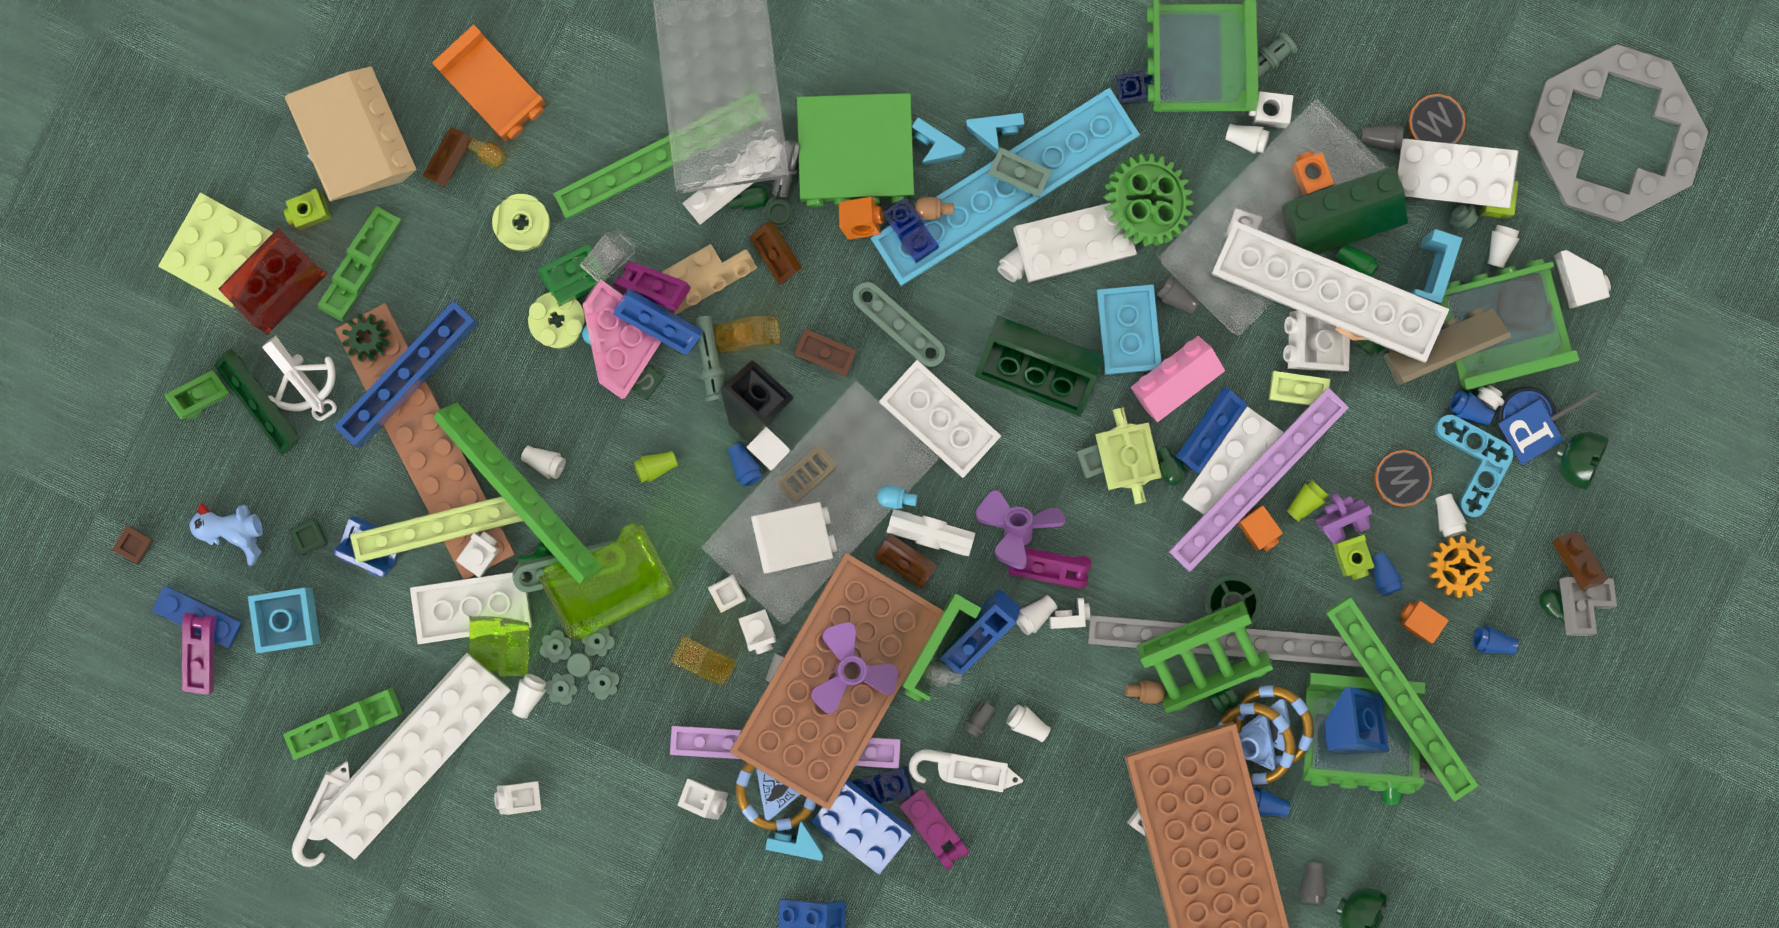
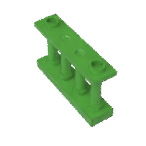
(1196, 633)

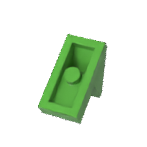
(196, 395)

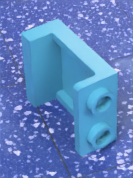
(1446, 249)

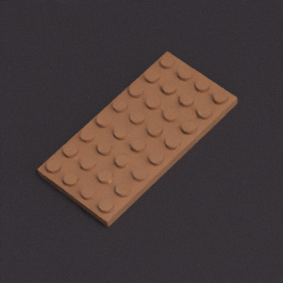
(787, 729)
(1206, 832)

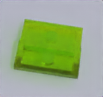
(500, 644)

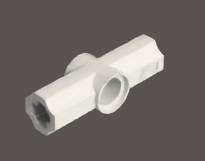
(931, 532)

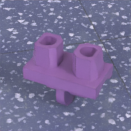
(1342, 513)

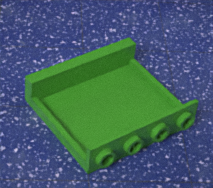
(855, 148)
(933, 641)

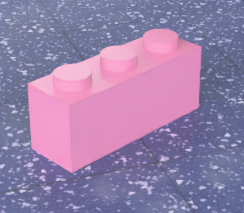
(1178, 378)

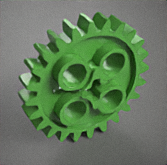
(1148, 175)

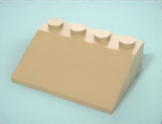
(351, 134)

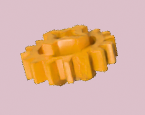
(1461, 556)

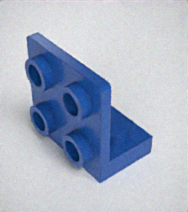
(811, 914)

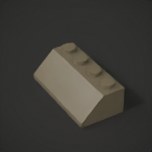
(1452, 344)

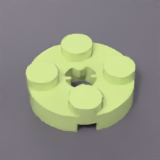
(510, 210)
(550, 335)

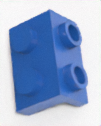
(378, 566)

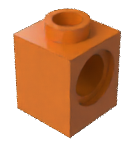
(1309, 185)
(860, 218)
(1260, 529)
(1422, 621)

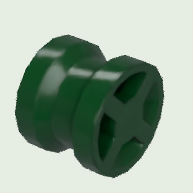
(1222, 700)

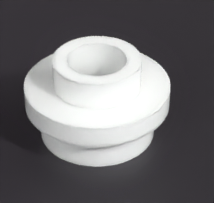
(1490, 396)

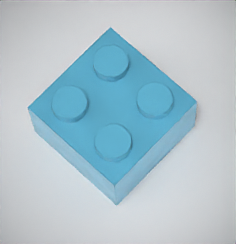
(284, 620)

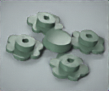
(579, 666)

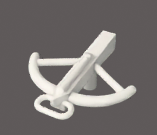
(294, 372)

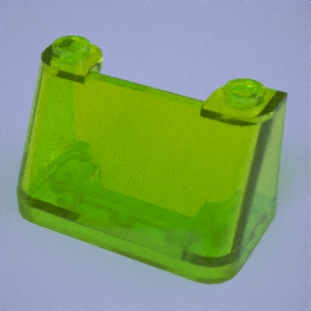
(628, 582)

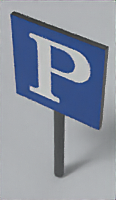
(1533, 430)

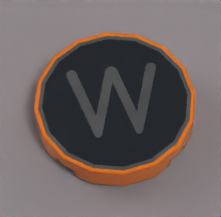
(1436, 120)
(1402, 478)

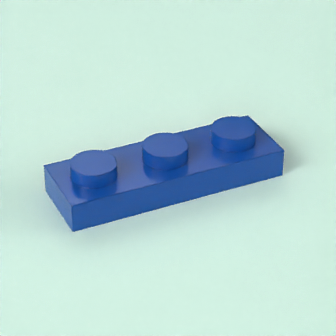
(657, 321)
(1211, 430)
(174, 604)

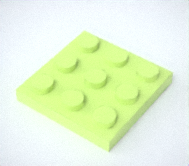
(212, 246)

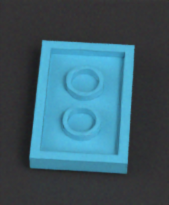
(1128, 329)

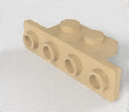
(708, 274)

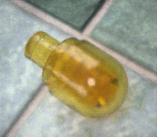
(488, 153)

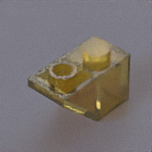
(747, 334)
(703, 660)

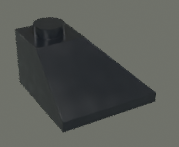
(753, 400)

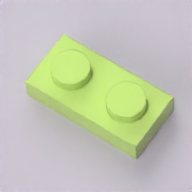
(1296, 388)

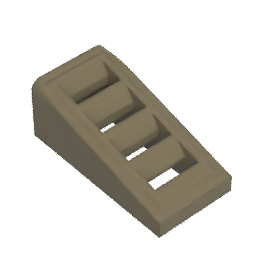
(826, 459)

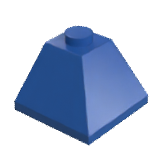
(1357, 723)

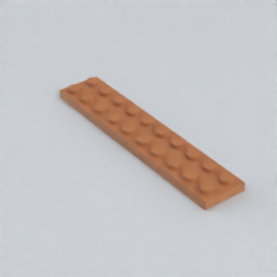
(428, 453)

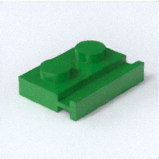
(567, 278)

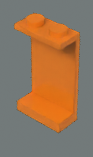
(489, 84)

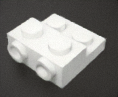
(1315, 344)

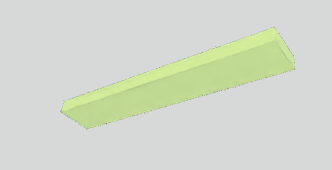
(433, 529)

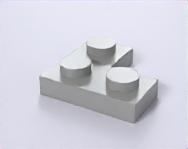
(1580, 605)

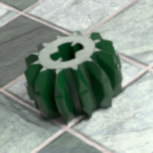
(362, 348)

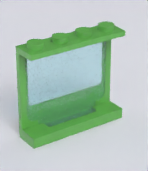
(1203, 57)
(1530, 312)
(1379, 771)

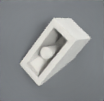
(1581, 280)

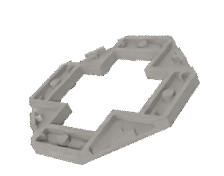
(1672, 106)

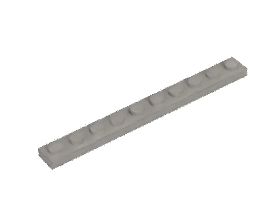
(1278, 644)

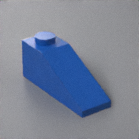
(980, 634)

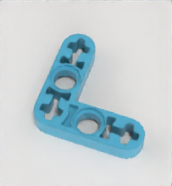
(1486, 463)

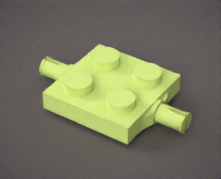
(1128, 456)

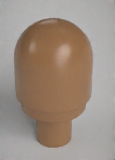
(931, 208)
(1147, 691)

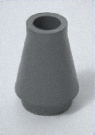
(1383, 136)
(1176, 294)
(1313, 885)

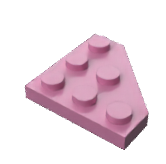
(617, 346)

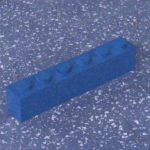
(406, 375)

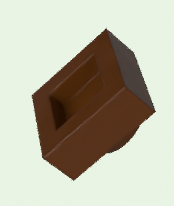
(133, 544)

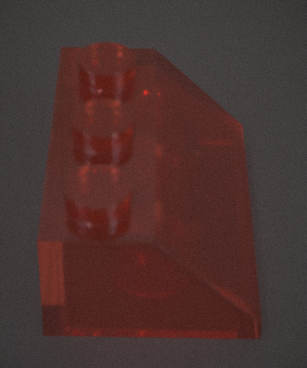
(272, 281)

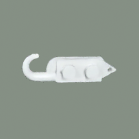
(966, 770)
(329, 787)

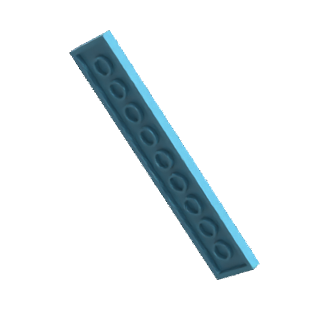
(985, 202)

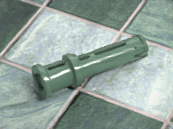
(1272, 55)
(712, 374)

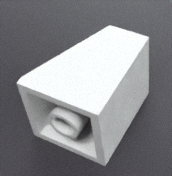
(793, 537)

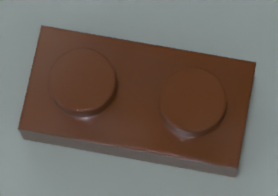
(447, 156)
(775, 252)
(825, 352)
(1580, 560)
(905, 561)

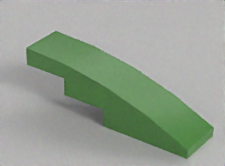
(359, 263)
(343, 723)

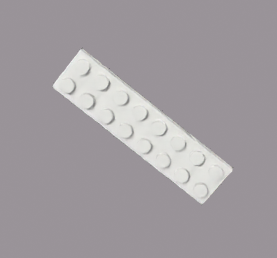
(1330, 292)
(410, 756)

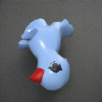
(237, 529)

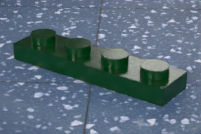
(256, 401)

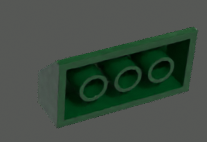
(1347, 212)
(1039, 366)

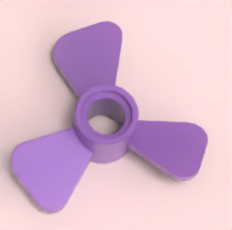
(1017, 526)
(842, 643)

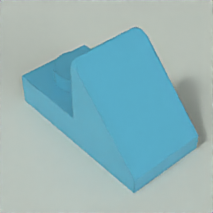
(986, 128)
(943, 146)
(804, 846)

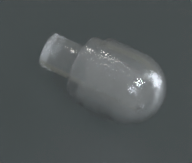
(940, 675)

